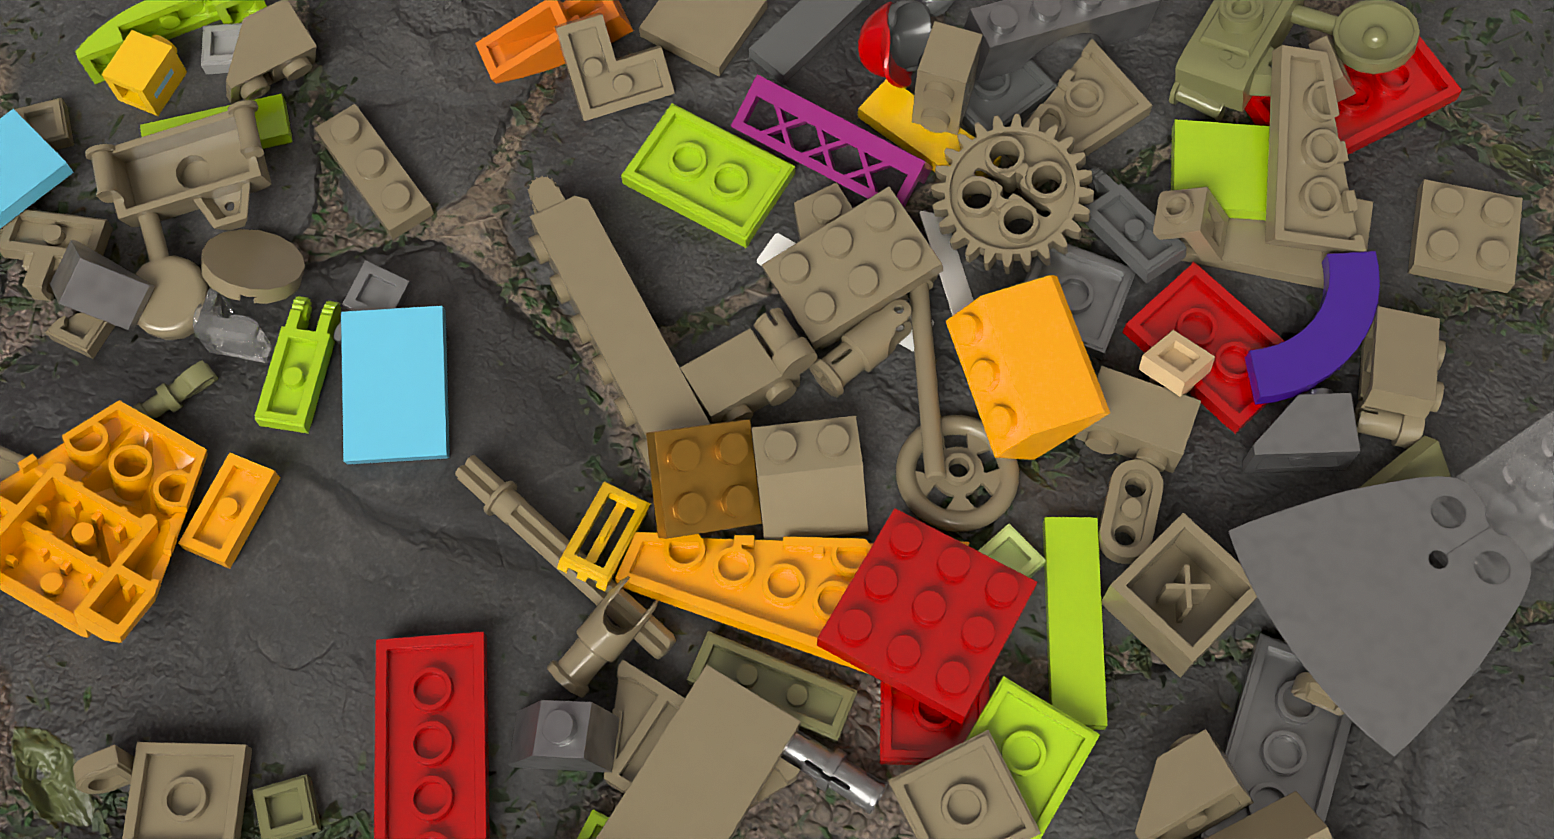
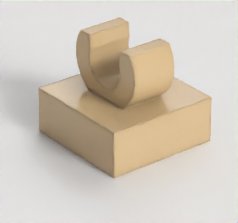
(1176, 363)

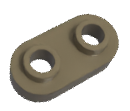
(1130, 514)

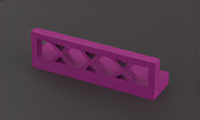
(837, 127)

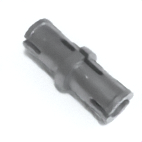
(834, 771)

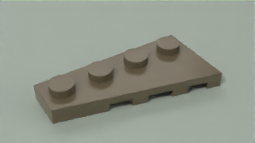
(1306, 159)

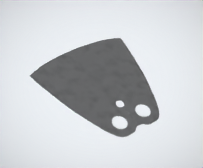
(1368, 609)

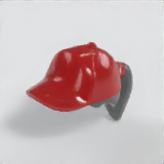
(896, 38)

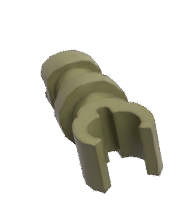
(184, 386)

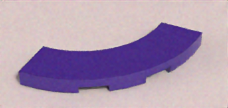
(1331, 337)

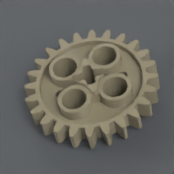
(1038, 159)

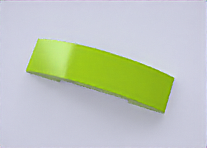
(159, 18)

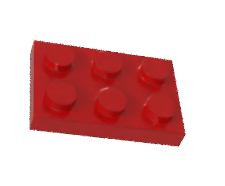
(1220, 325)

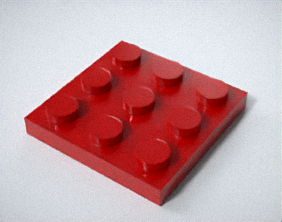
(927, 615)

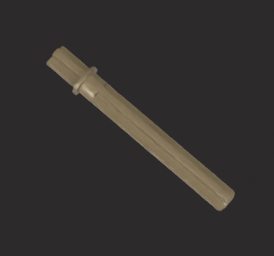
(511, 508)

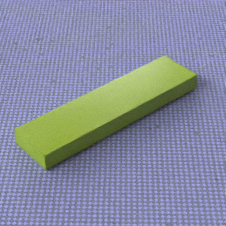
(1074, 619)

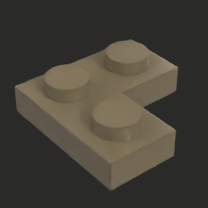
(606, 82)

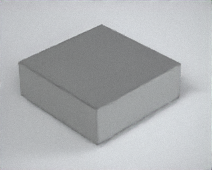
(218, 47)

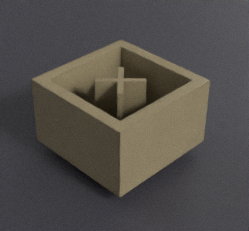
(1180, 595)

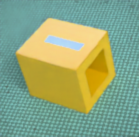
(145, 72)

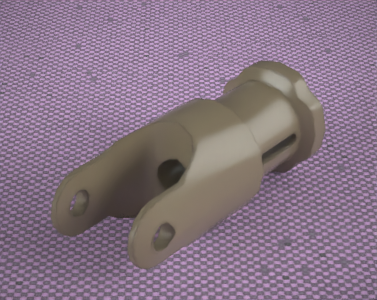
(863, 347)
(596, 644)

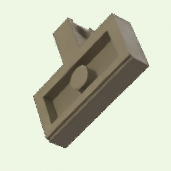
(42, 240)

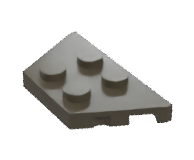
(644, 714)

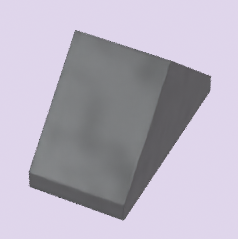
(100, 287)

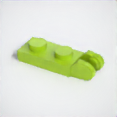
(298, 368)

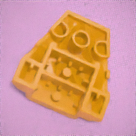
(97, 521)

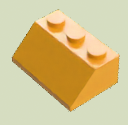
(1027, 368)

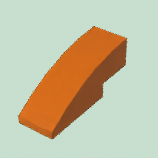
(530, 40)

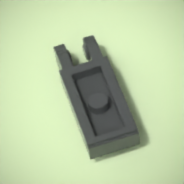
(1128, 229)

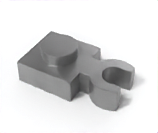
(375, 290)

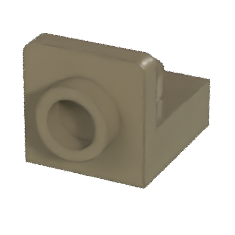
(1196, 218)

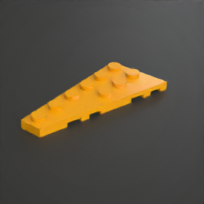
(751, 584)

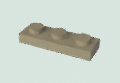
(374, 171)

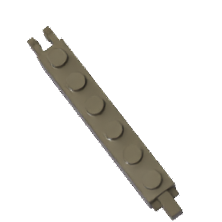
(610, 315)

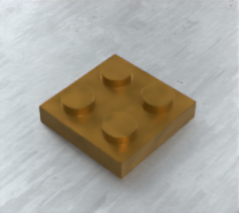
(703, 478)

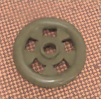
(960, 514)

